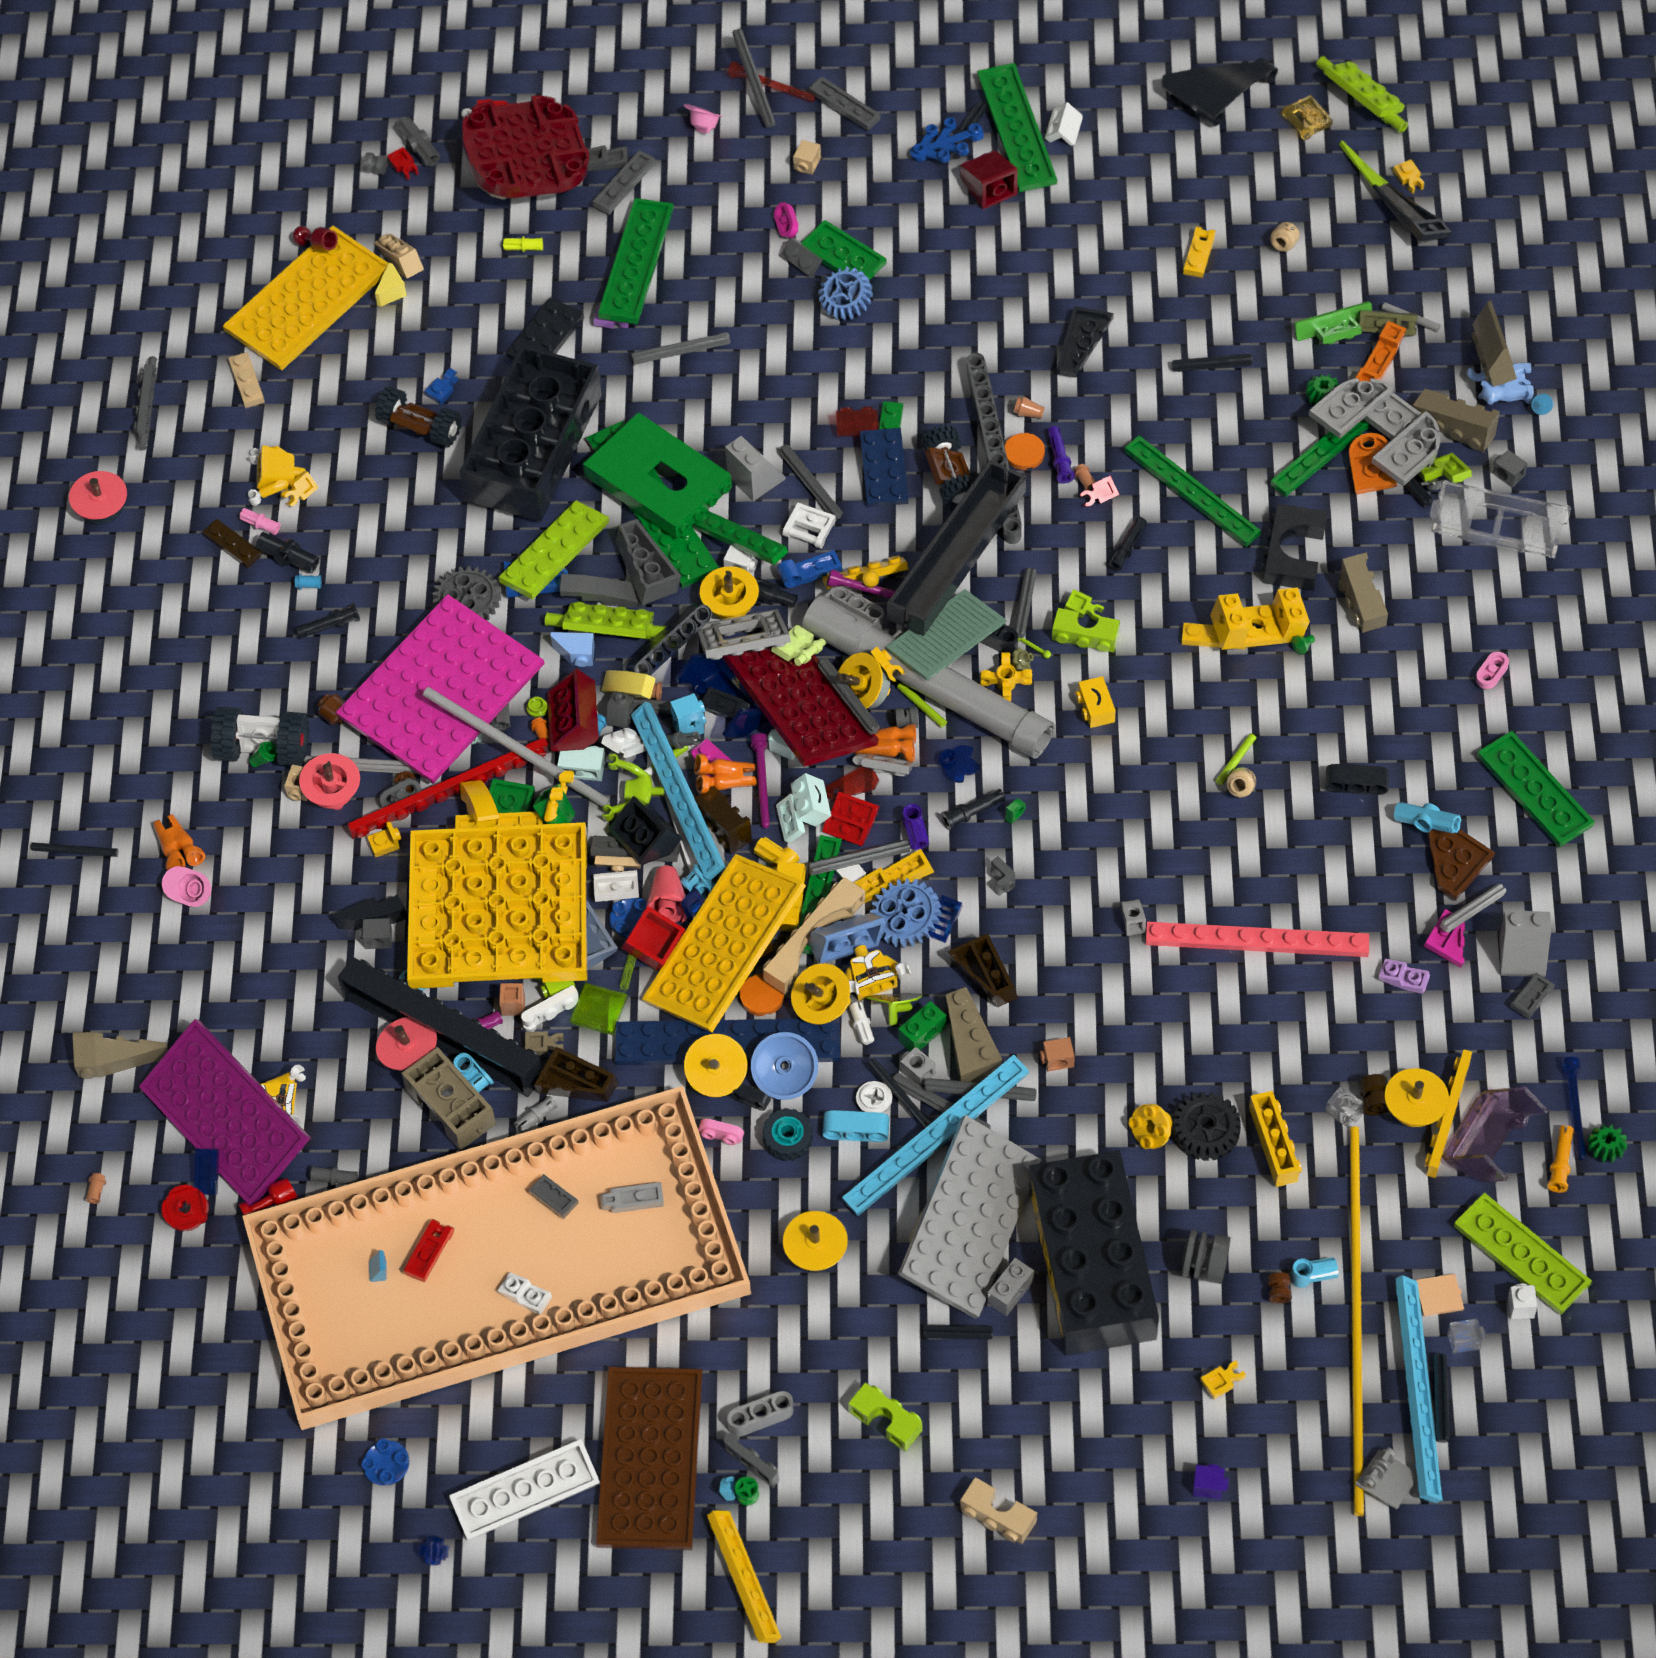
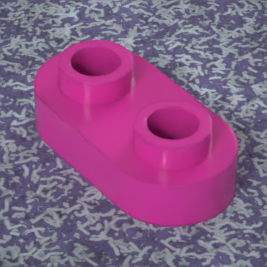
(786, 220)

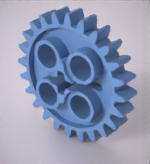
(914, 928)

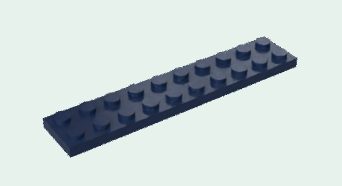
(669, 1040)

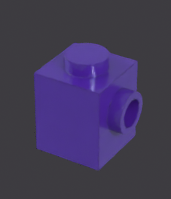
(1210, 1481)

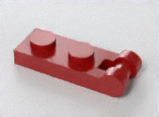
(428, 1250)

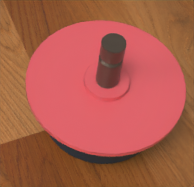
(98, 497)
(404, 1044)

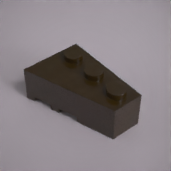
(724, 821)

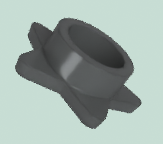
(1434, 484)

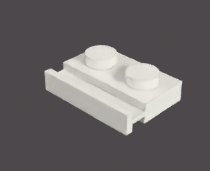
(624, 741)
(616, 886)

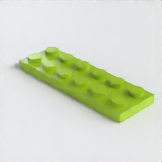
(553, 550)
(1522, 1253)

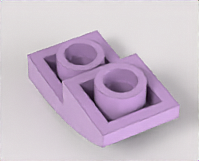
(1403, 977)

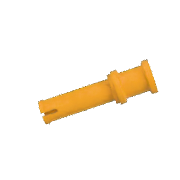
(1561, 1168)

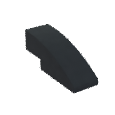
(369, 909)

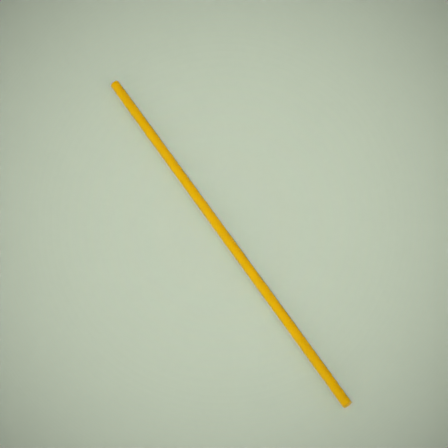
(1356, 1319)

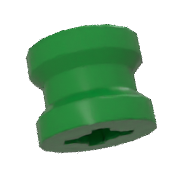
(746, 1485)

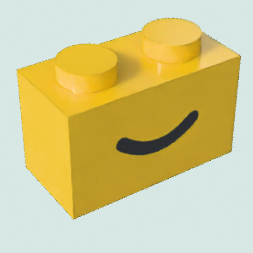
(1096, 702)

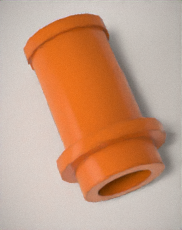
(539, 725)

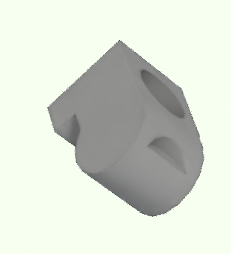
(1133, 917)

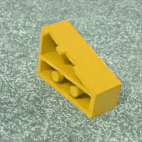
(797, 871)

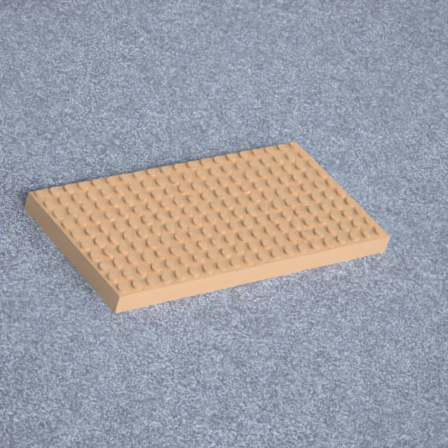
(608, 1273)

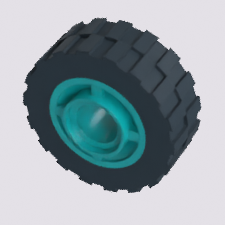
(787, 1147)

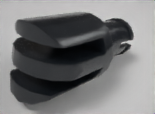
(772, 593)

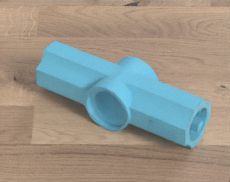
(1427, 817)

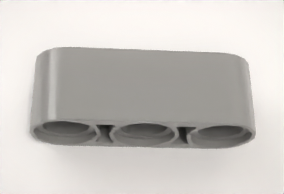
(766, 1404)

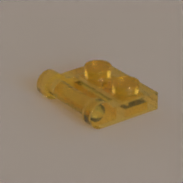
(1311, 113)

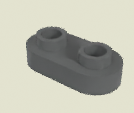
(399, 791)

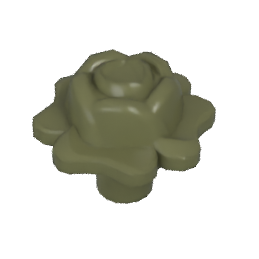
(1021, 659)

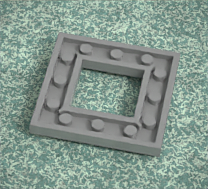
(770, 621)

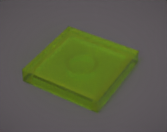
(598, 1009)

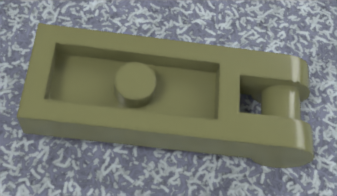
(1376, 320)

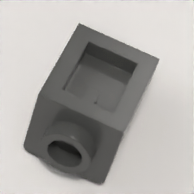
(1003, 874)

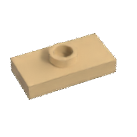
(617, 864)

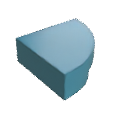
(727, 1488)

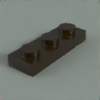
(232, 543)

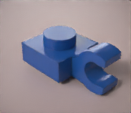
(442, 389)

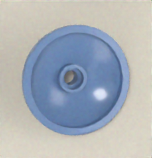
(779, 1082)

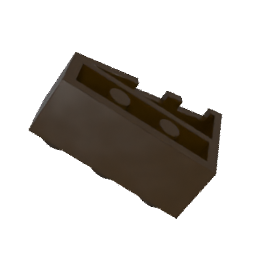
(984, 968)
(575, 1078)

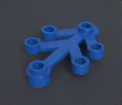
(926, 149)

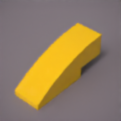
(478, 800)

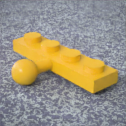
(871, 573)

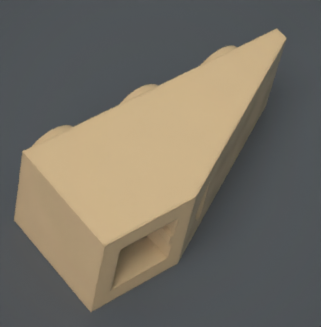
(400, 255)

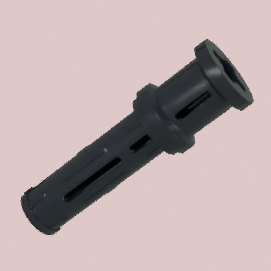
(337, 618)
(964, 812)

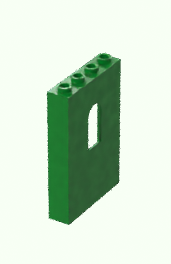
(633, 452)

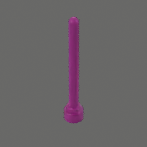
(837, 579)
(759, 743)

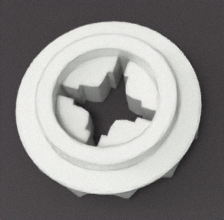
(867, 1091)

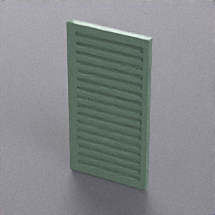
(953, 633)

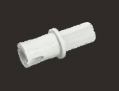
(861, 1023)

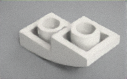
(524, 1293)

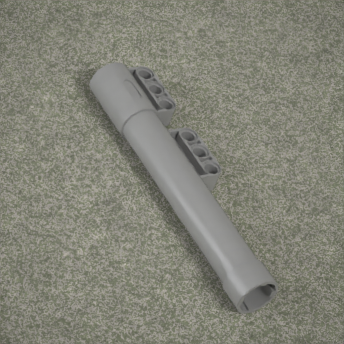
(855, 627)

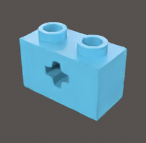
(688, 714)

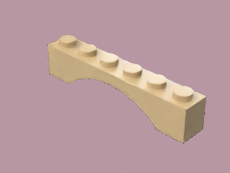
(841, 903)

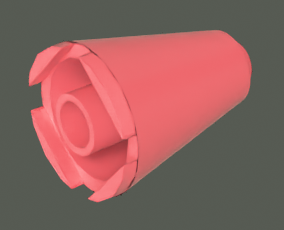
(667, 894)

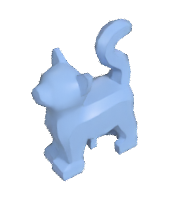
(1511, 391)

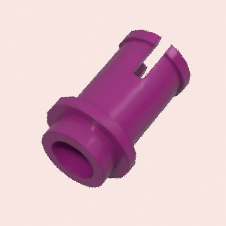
(491, 1020)

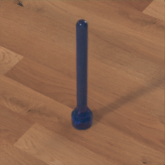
(1571, 1067)

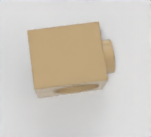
(807, 157)
(293, 791)

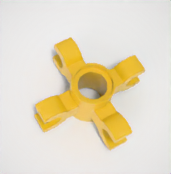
(1006, 670)

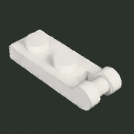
(549, 1008)

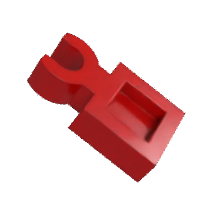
(402, 160)

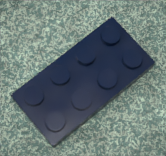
(884, 467)

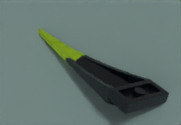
(1411, 215)

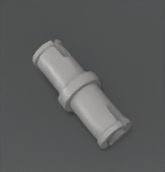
(536, 1114)

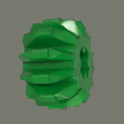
(1320, 387)
(1600, 1148)

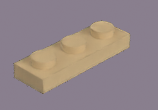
(246, 380)

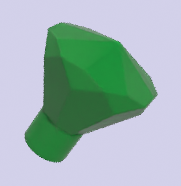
(1301, 643)

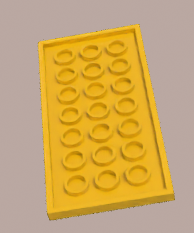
(306, 300)
(723, 942)

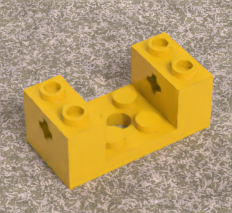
(1278, 621)

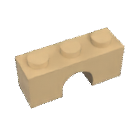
(1014, 1523)

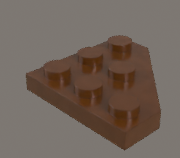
(1457, 860)

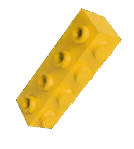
(1274, 1138)

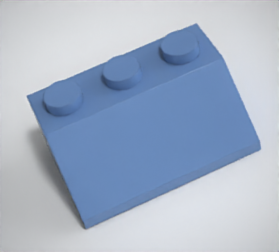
(844, 936)

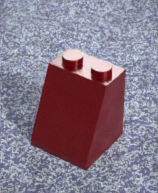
(990, 178)

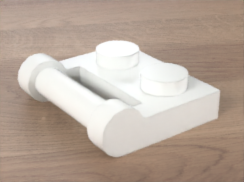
(812, 520)

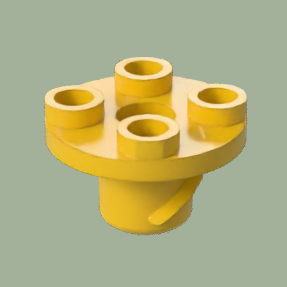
(1151, 1126)

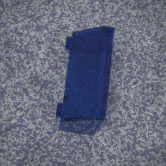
(705, 672)

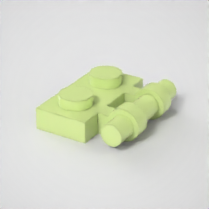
(800, 639)

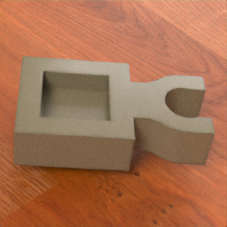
(541, 1042)

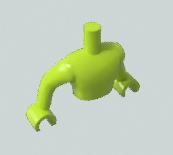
(639, 787)

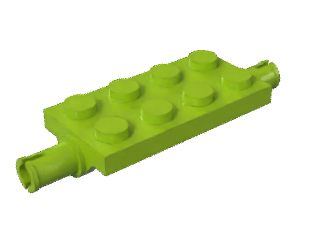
(1365, 91)
(606, 620)

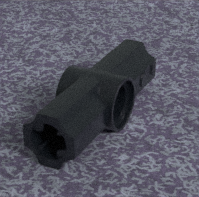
(287, 552)

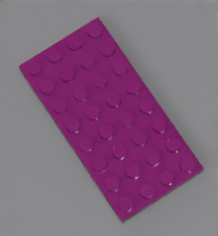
(225, 1110)

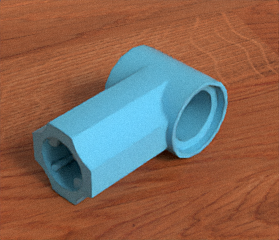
(1315, 1271)

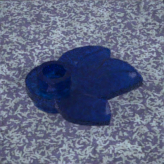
(961, 763)

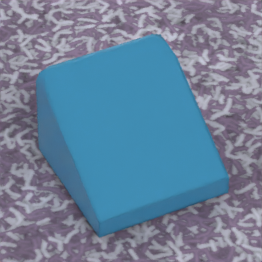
(378, 1267)

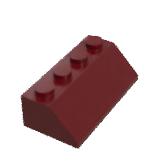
(573, 713)

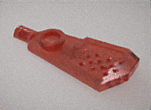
(852, 788)

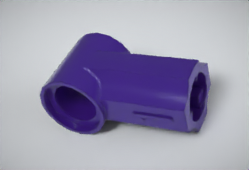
(915, 827)

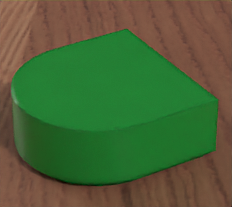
(1014, 810)

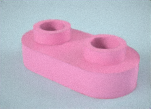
(1491, 671)
(722, 1131)

